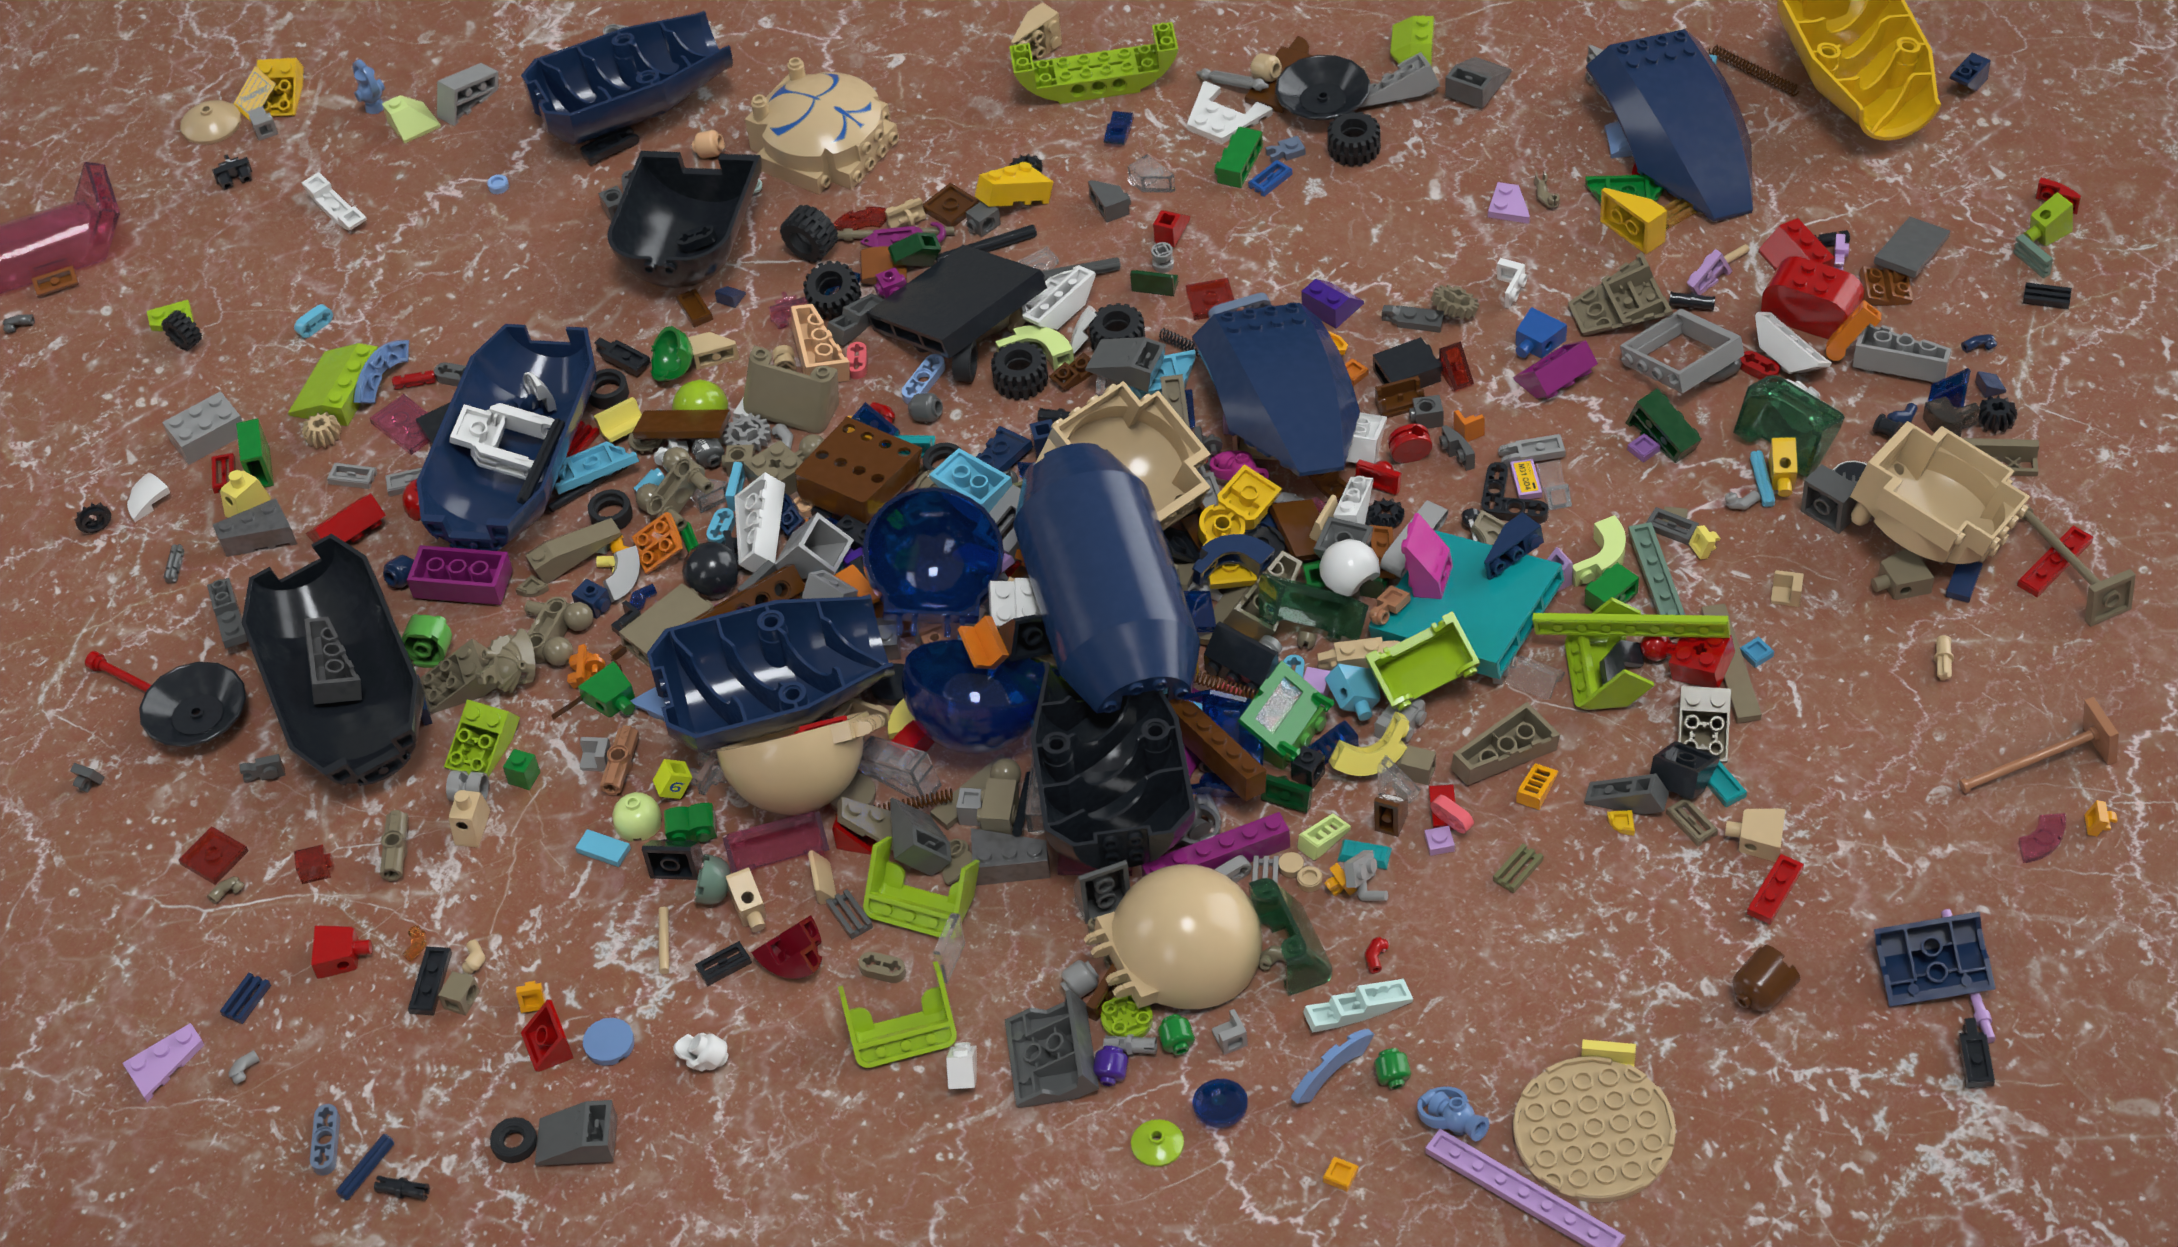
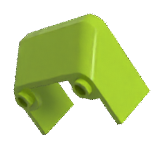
(1583, 660)
(908, 906)
(903, 1035)

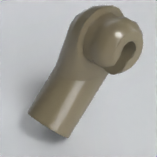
(223, 887)
(1270, 956)

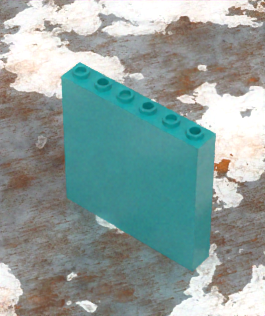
(1490, 612)

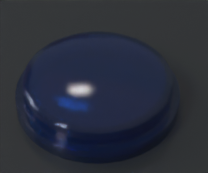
(1220, 1103)

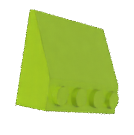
(333, 384)

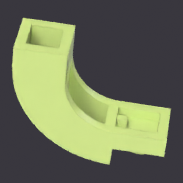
(1054, 344)
(1611, 539)

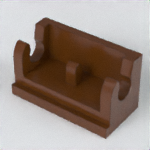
(1398, 396)

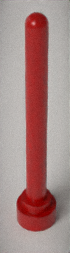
(97, 662)

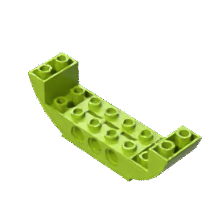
(1096, 73)

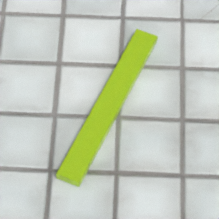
(1631, 625)

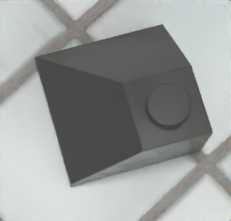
(1339, 530)

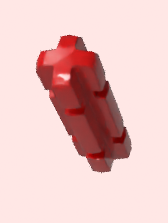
(413, 379)

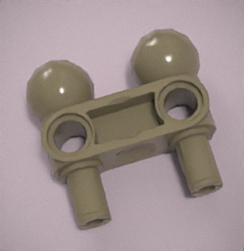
(676, 488)
(550, 626)

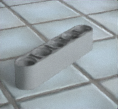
(1393, 559)

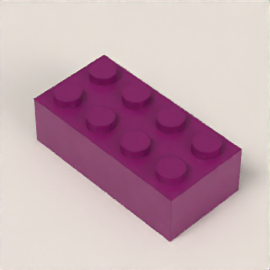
(460, 574)

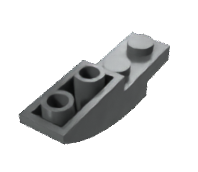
(227, 612)

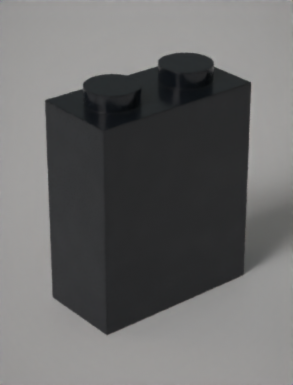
(1407, 361)

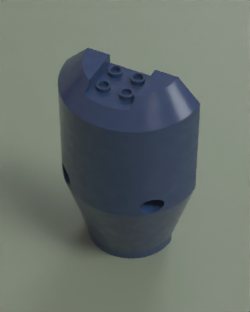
(623, 76)
(765, 668)

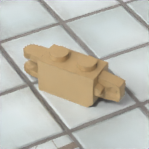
(1352, 652)

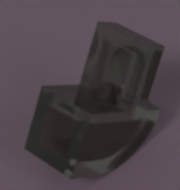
(1942, 413)

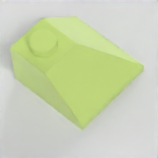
(409, 118)

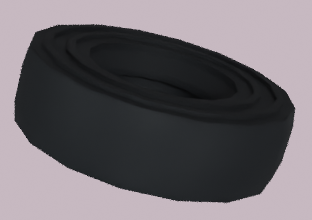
(509, 1126)

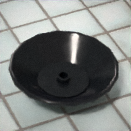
(1322, 87)
(192, 704)

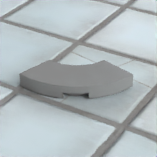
(625, 573)

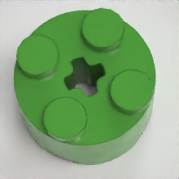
(427, 639)

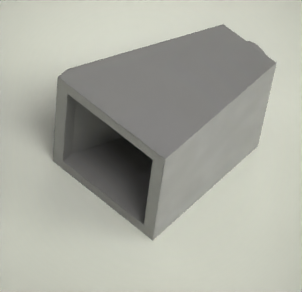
(815, 547)

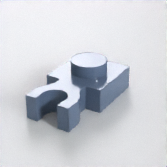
(1287, 149)

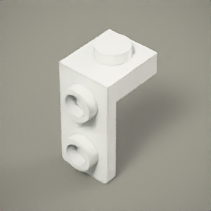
(1514, 274)

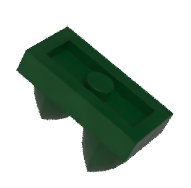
(1287, 793)

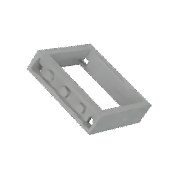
(1726, 350)

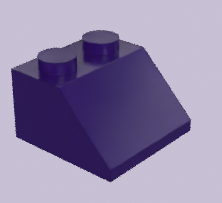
(1330, 302)

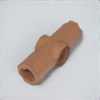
(619, 760)

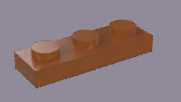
(1380, 542)

